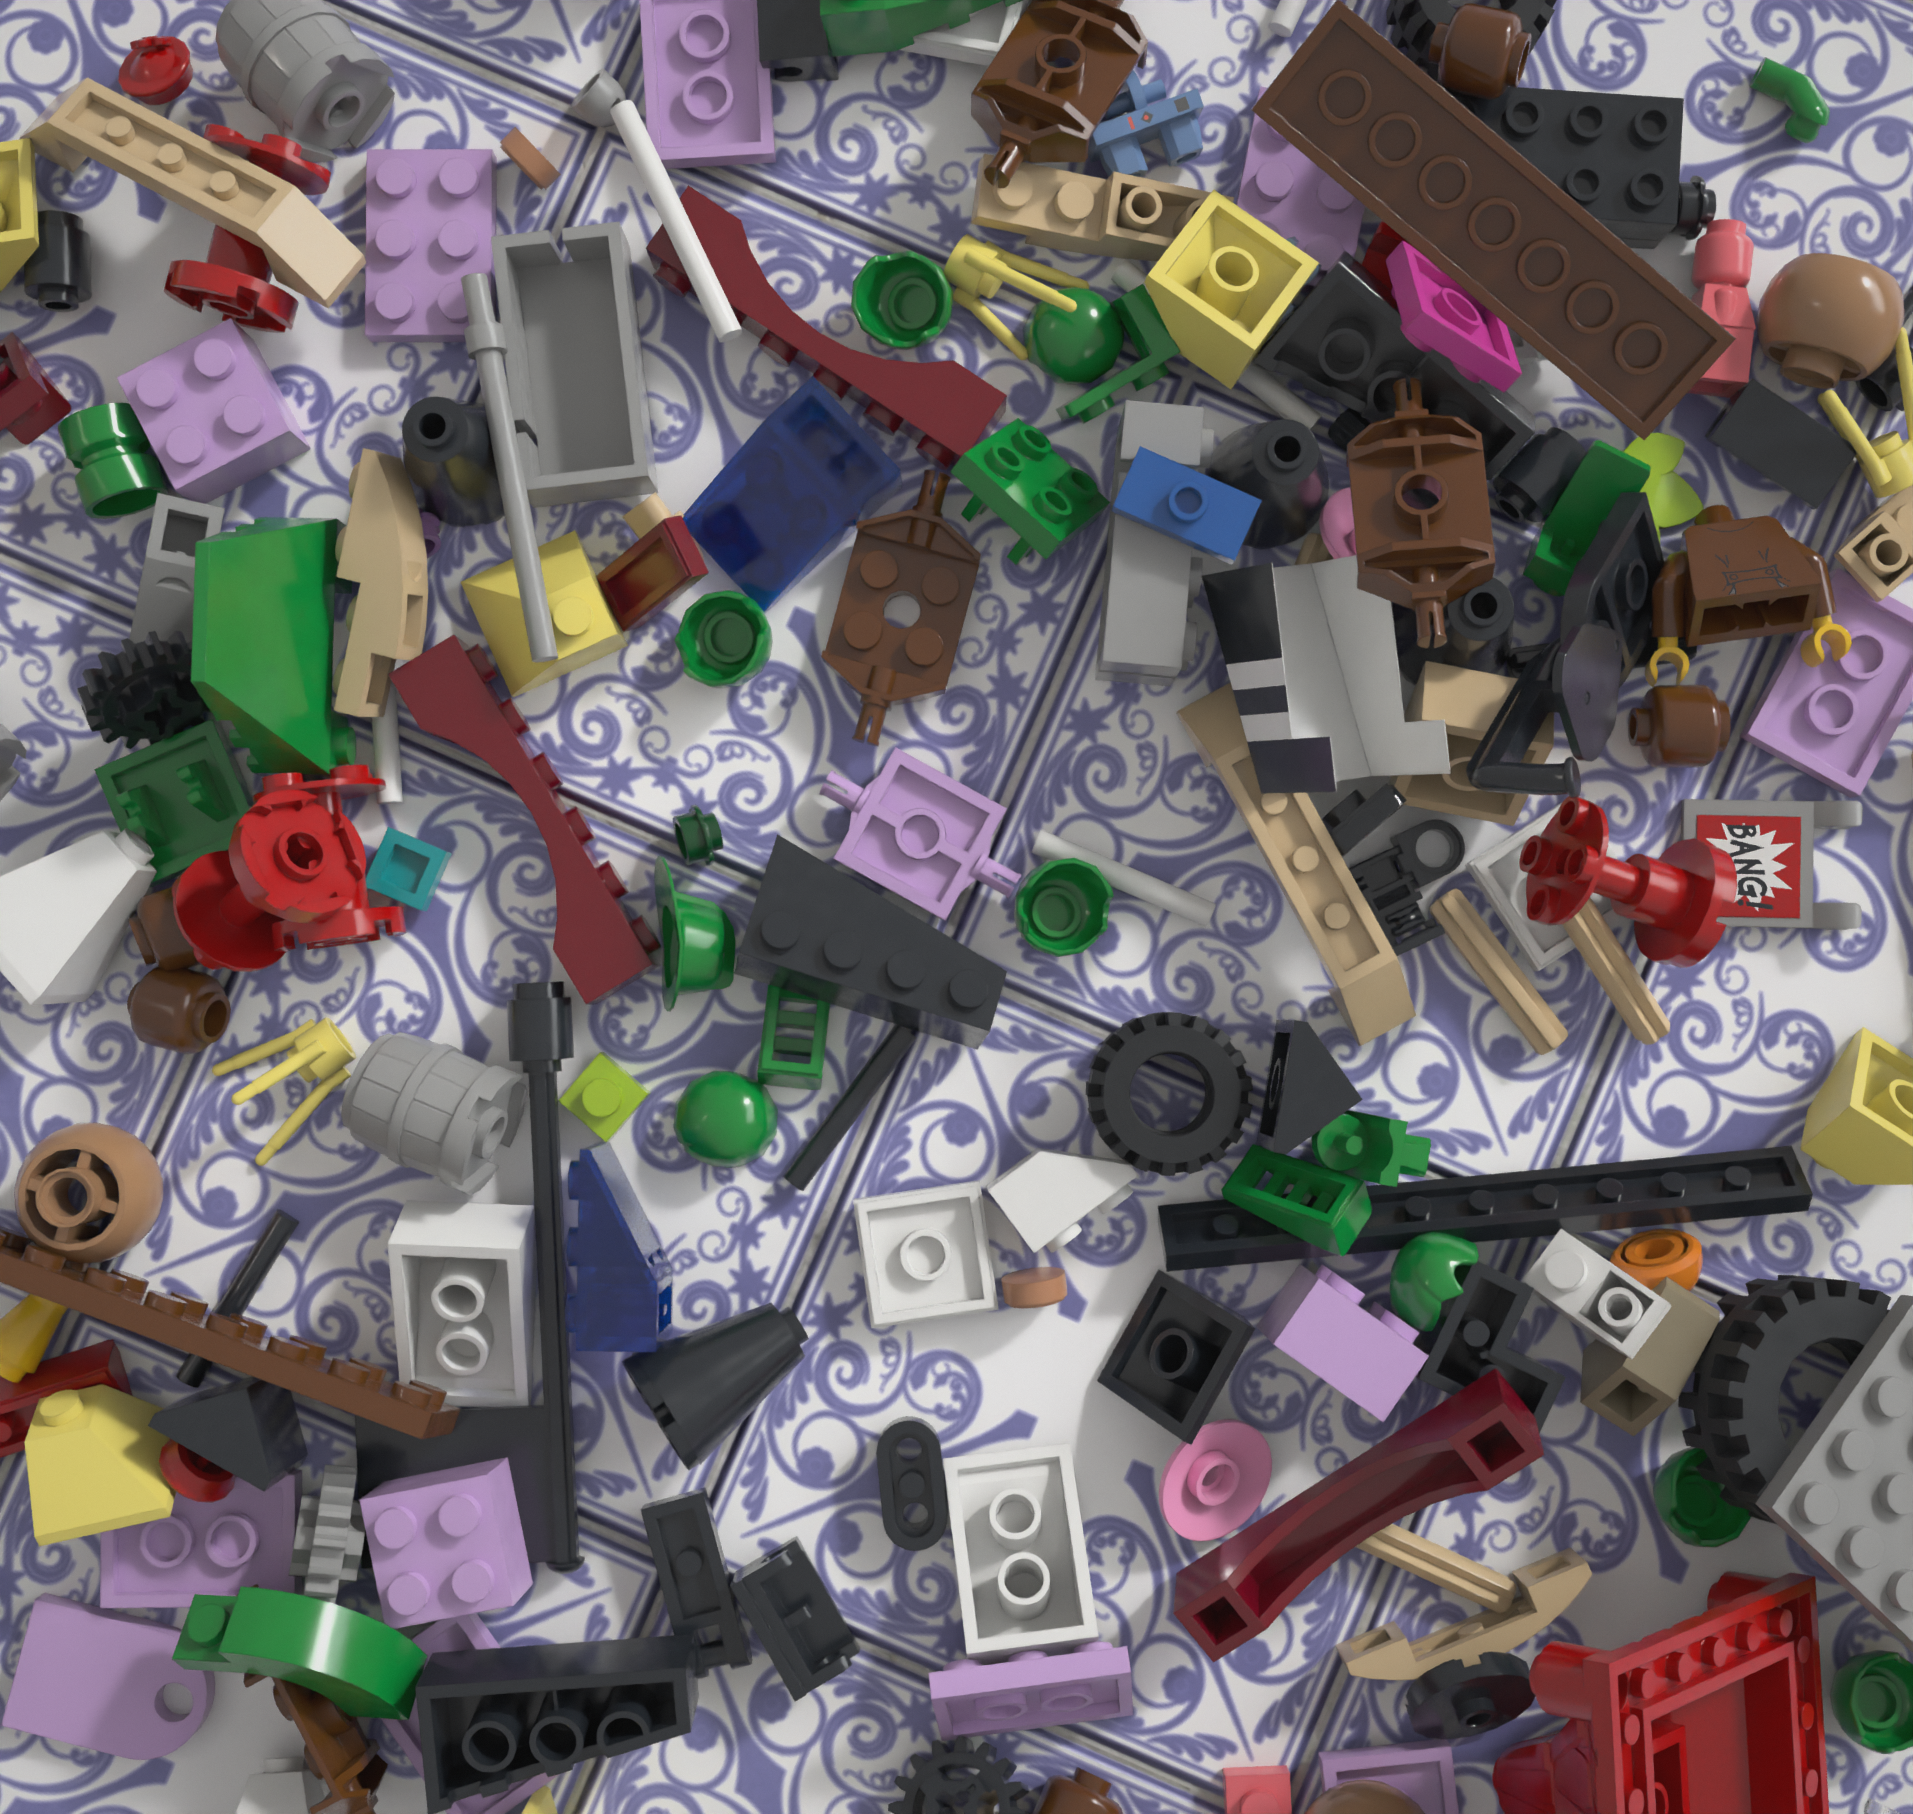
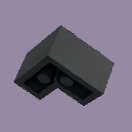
(1474, 1340)

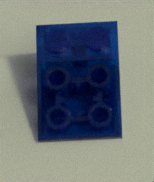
(791, 495)
(620, 1264)

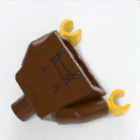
(1739, 585)

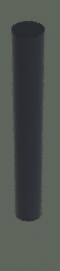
(849, 1107)
(244, 1286)

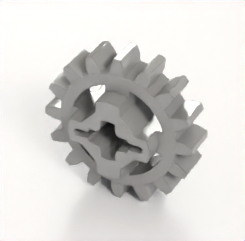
(329, 1535)

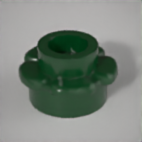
(697, 836)

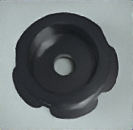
(1695, 208)

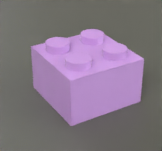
(213, 413)
(1350, 1348)
(446, 1543)

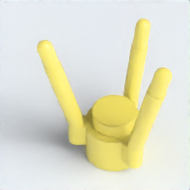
(983, 267)
(1886, 459)
(317, 1052)

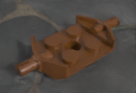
(1050, 111)
(1412, 553)
(891, 557)
(333, 1748)

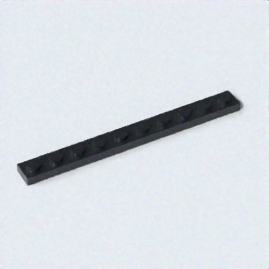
(1508, 1206)

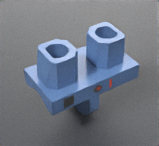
(1171, 121)

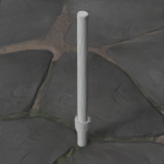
(487, 345)

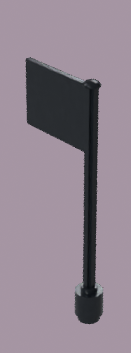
(531, 1436)

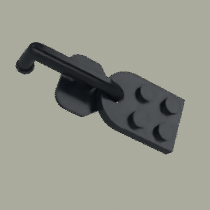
(1581, 671)

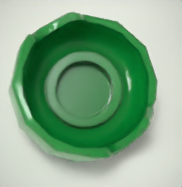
(902, 300)
(1074, 344)
(724, 639)
(1062, 907)
(725, 1119)
(1425, 1277)
(1693, 1505)
(1875, 1700)

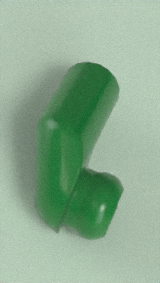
(1798, 93)

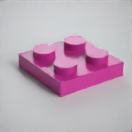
(1450, 320)

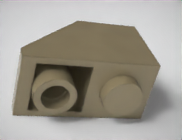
(1643, 1387)

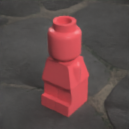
(1721, 274)

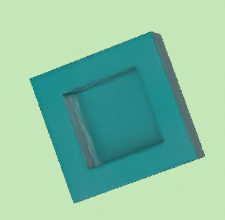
(407, 869)

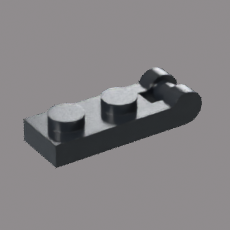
(696, 1578)

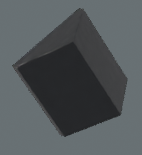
(1301, 1089)
(1176, 1355)
(241, 1428)

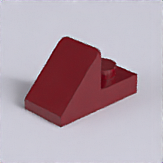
(27, 394)

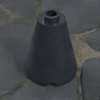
(452, 461)
(1283, 469)
(1476, 632)
(716, 1376)

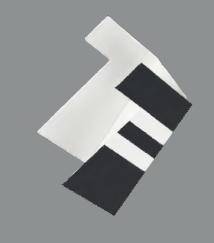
(1317, 677)

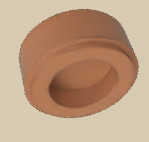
(529, 159)
(1034, 1287)

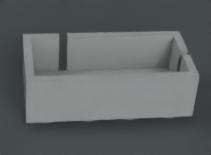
(575, 364)
(1147, 573)

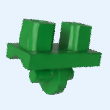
(1371, 1148)

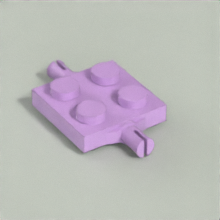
(920, 834)

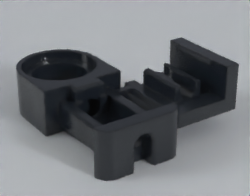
(1390, 890)

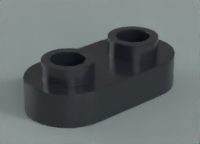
(911, 1481)

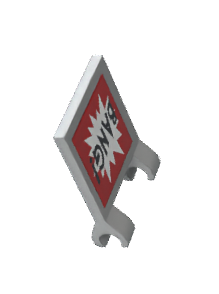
(1773, 858)

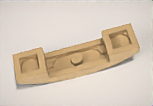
(1545, 1592)

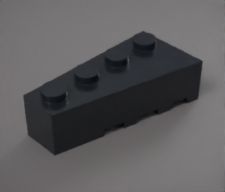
(1351, 348)
(863, 953)
(545, 1707)

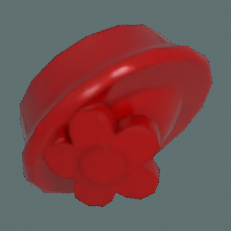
(156, 69)
(193, 1474)

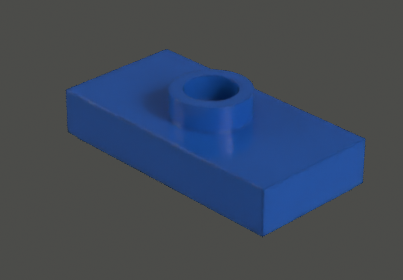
(1186, 505)

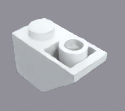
(1056, 1189)
(1596, 1295)

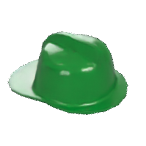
(694, 939)

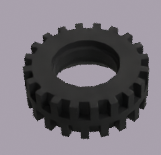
(1746, 1363)

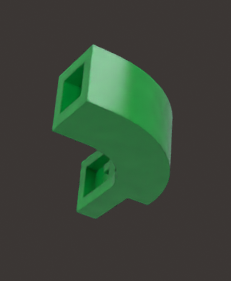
(307, 1642)

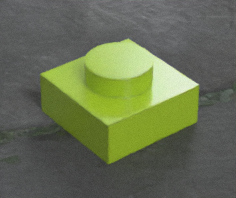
(604, 1096)

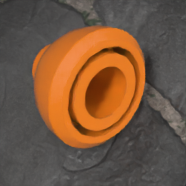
(1658, 1255)

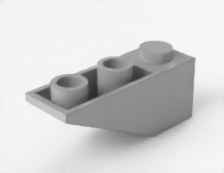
(169, 567)

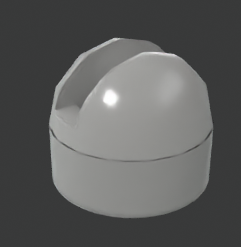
(598, 98)

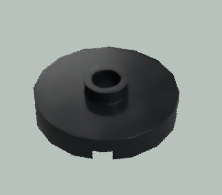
(1469, 1700)

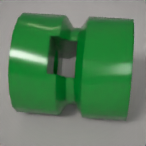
(110, 450)

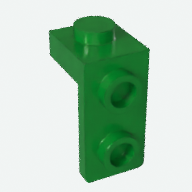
(1150, 341)
(1578, 513)

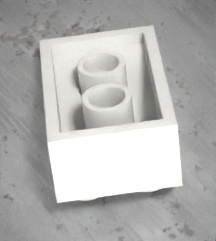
(465, 1299)
(1020, 1553)

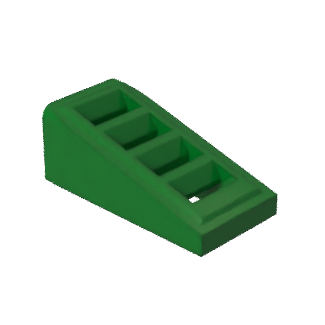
(790, 1073)
(1333, 1219)

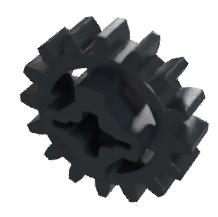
(143, 691)
(979, 1791)

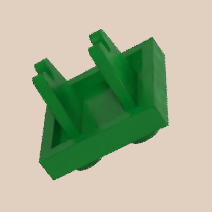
(1029, 489)
(178, 796)

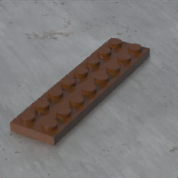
(1491, 220)
(229, 1341)

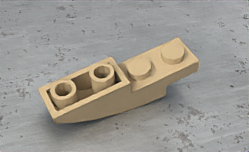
(1087, 213)
(389, 559)

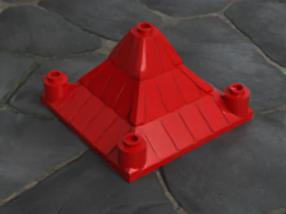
(1686, 1718)

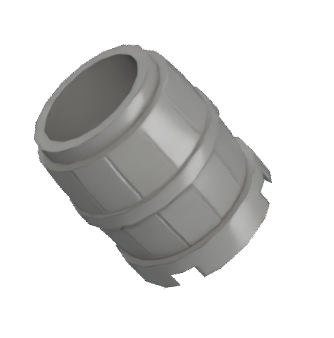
(305, 72)
(433, 1108)

